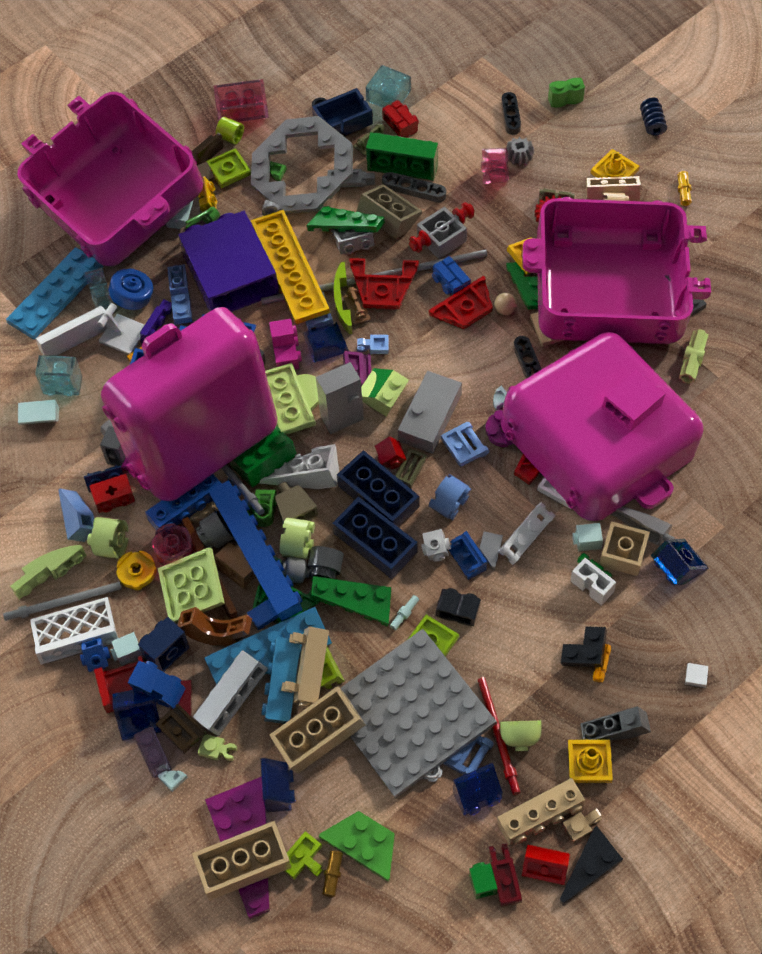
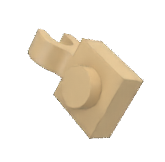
(579, 826)

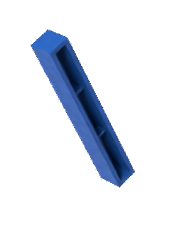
(256, 551)

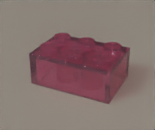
(241, 100)

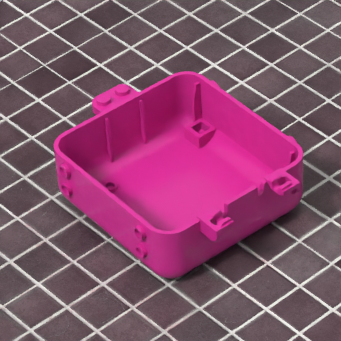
(110, 177)
(607, 269)
(190, 403)
(586, 450)

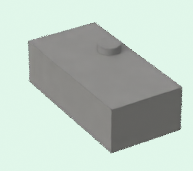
(340, 397)
(429, 412)

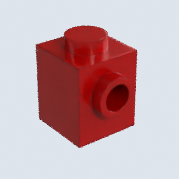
(390, 453)

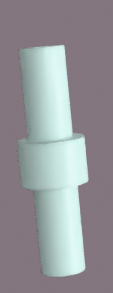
(404, 612)

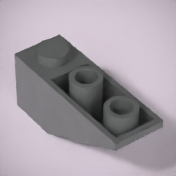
(617, 726)

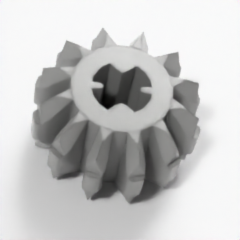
(520, 150)

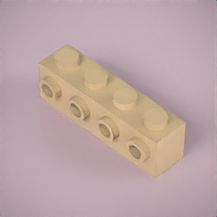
(540, 812)

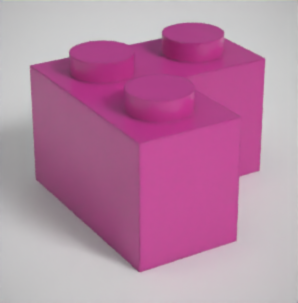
(285, 343)

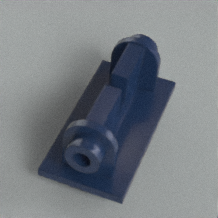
(100, 476)

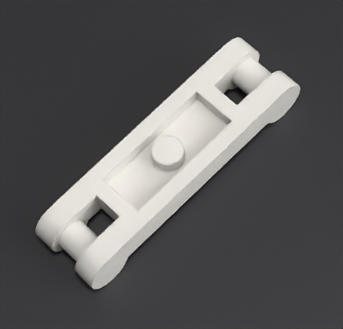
(526, 533)

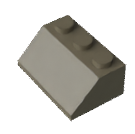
(396, 210)

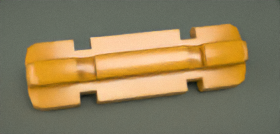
(599, 673)

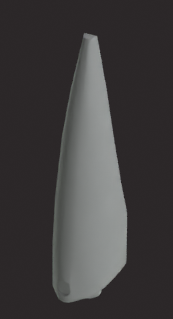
(658, 528)

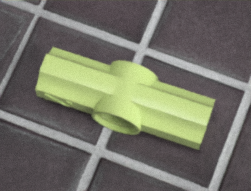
(693, 356)

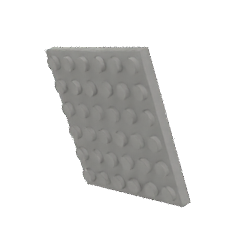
(414, 712)

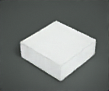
(696, 675)

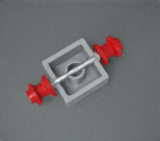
(442, 230)

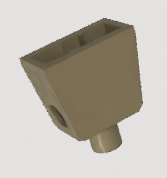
(294, 503)

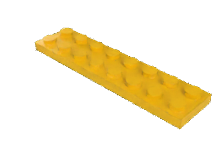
(291, 267)

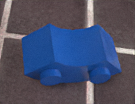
(155, 683)

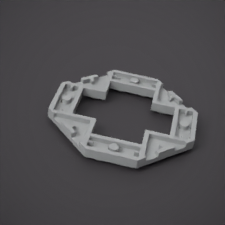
(326, 185)

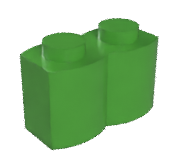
(566, 92)

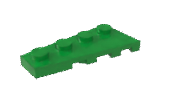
(355, 597)

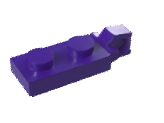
(156, 319)

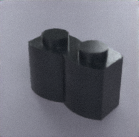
(458, 607)

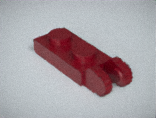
(505, 877)

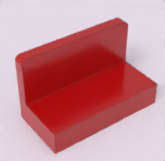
(545, 864)

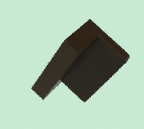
(208, 148)

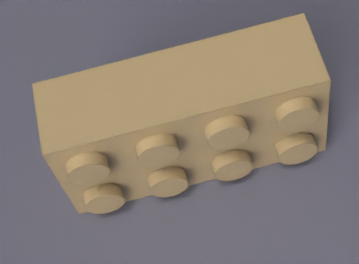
(317, 730)
(241, 860)

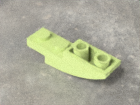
(53, 563)

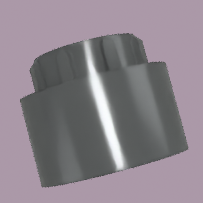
(214, 531)
(325, 562)

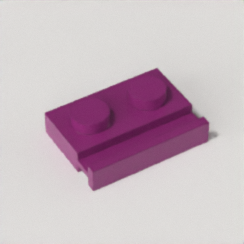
(360, 362)

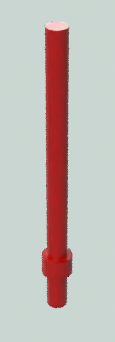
(510, 771)

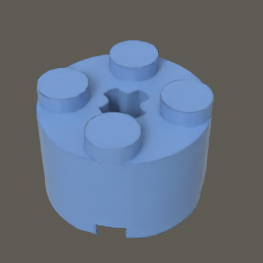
(449, 497)

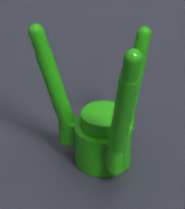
(207, 216)

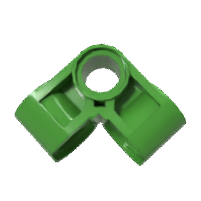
(266, 499)

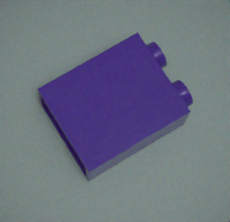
(228, 262)

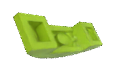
(343, 315)

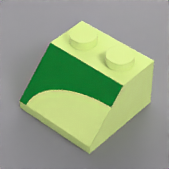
(383, 389)

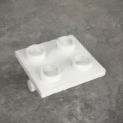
(121, 331)

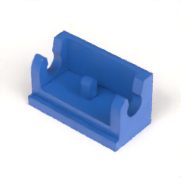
(468, 555)

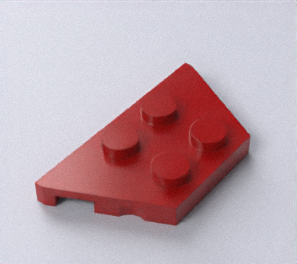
(465, 306)

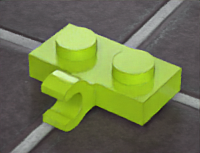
(301, 856)

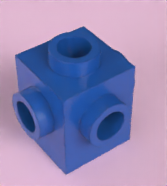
(94, 654)

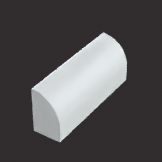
(71, 333)

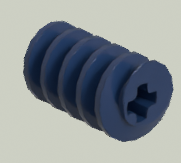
(653, 116)

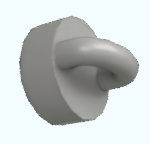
(269, 207)

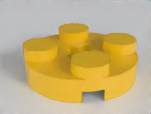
(143, 577)

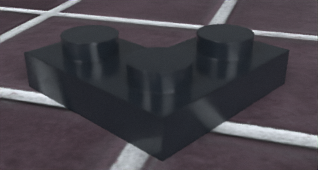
(588, 654)

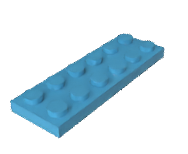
(53, 294)
(260, 643)

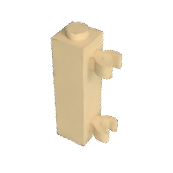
(310, 666)

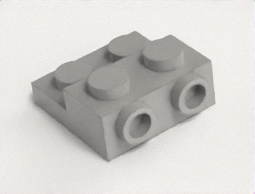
(350, 241)

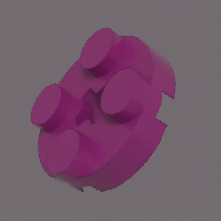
(494, 431)

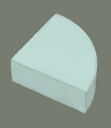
(499, 397)
(172, 779)

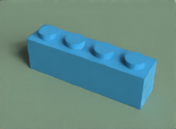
(282, 669)

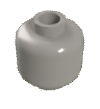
(296, 569)

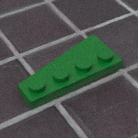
(344, 220)

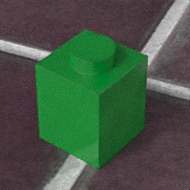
(482, 880)

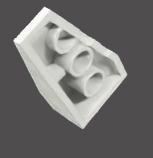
(311, 470)

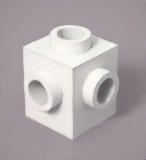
(435, 545)

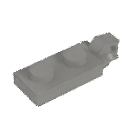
(359, 179)

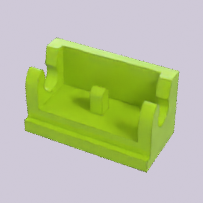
(330, 671)

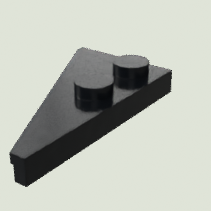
(594, 862)

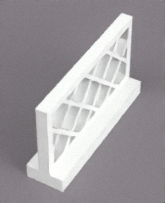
(71, 646)

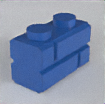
(450, 276)

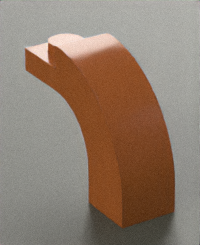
(213, 631)

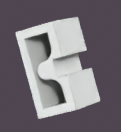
(591, 577)

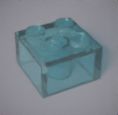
(387, 87)
(58, 375)

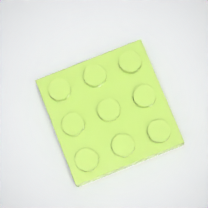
(191, 584)

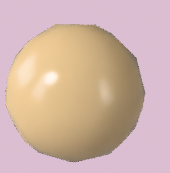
(505, 304)

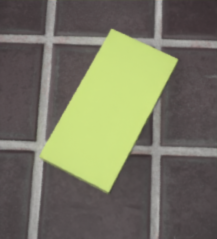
(289, 400)

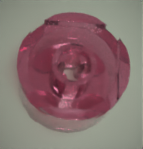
(495, 165)
(172, 543)

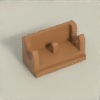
(234, 565)

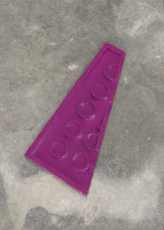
(234, 814)

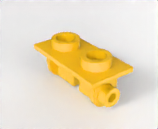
(208, 193)

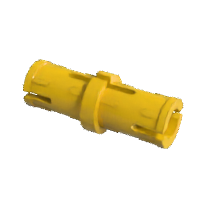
(684, 188)

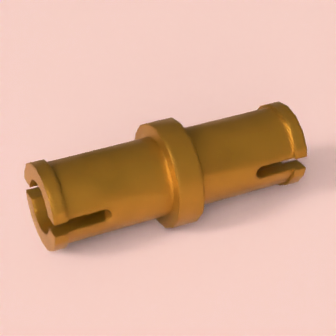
(332, 874)

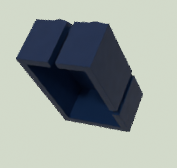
(345, 112)

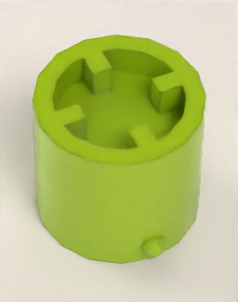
(230, 130)

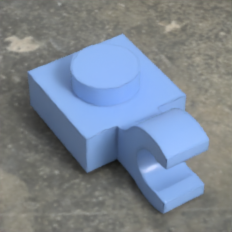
(377, 344)

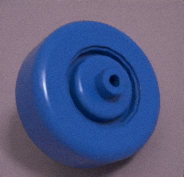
(130, 289)

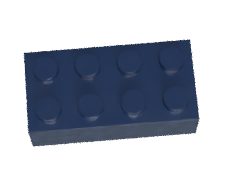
(378, 488)
(375, 537)

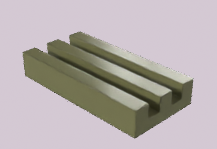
(416, 472)

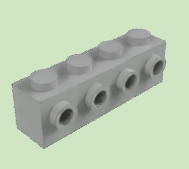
(230, 693)

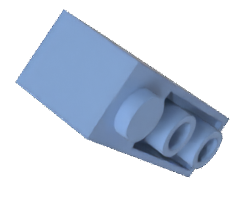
(76, 515)

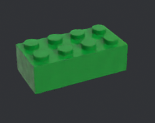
(402, 156)

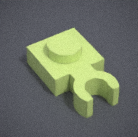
(213, 747)

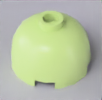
(520, 733)

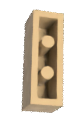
(627, 185)

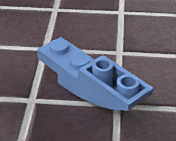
(179, 294)

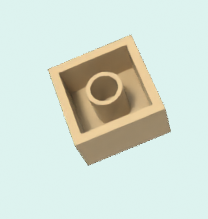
(624, 548)

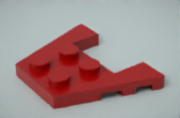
(382, 290)

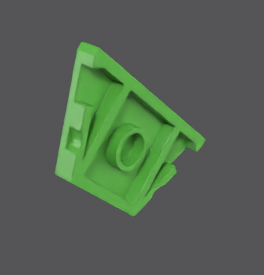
(363, 842)

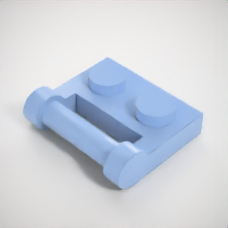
(460, 447)

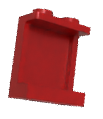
(114, 682)

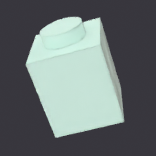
(588, 537)
(126, 649)

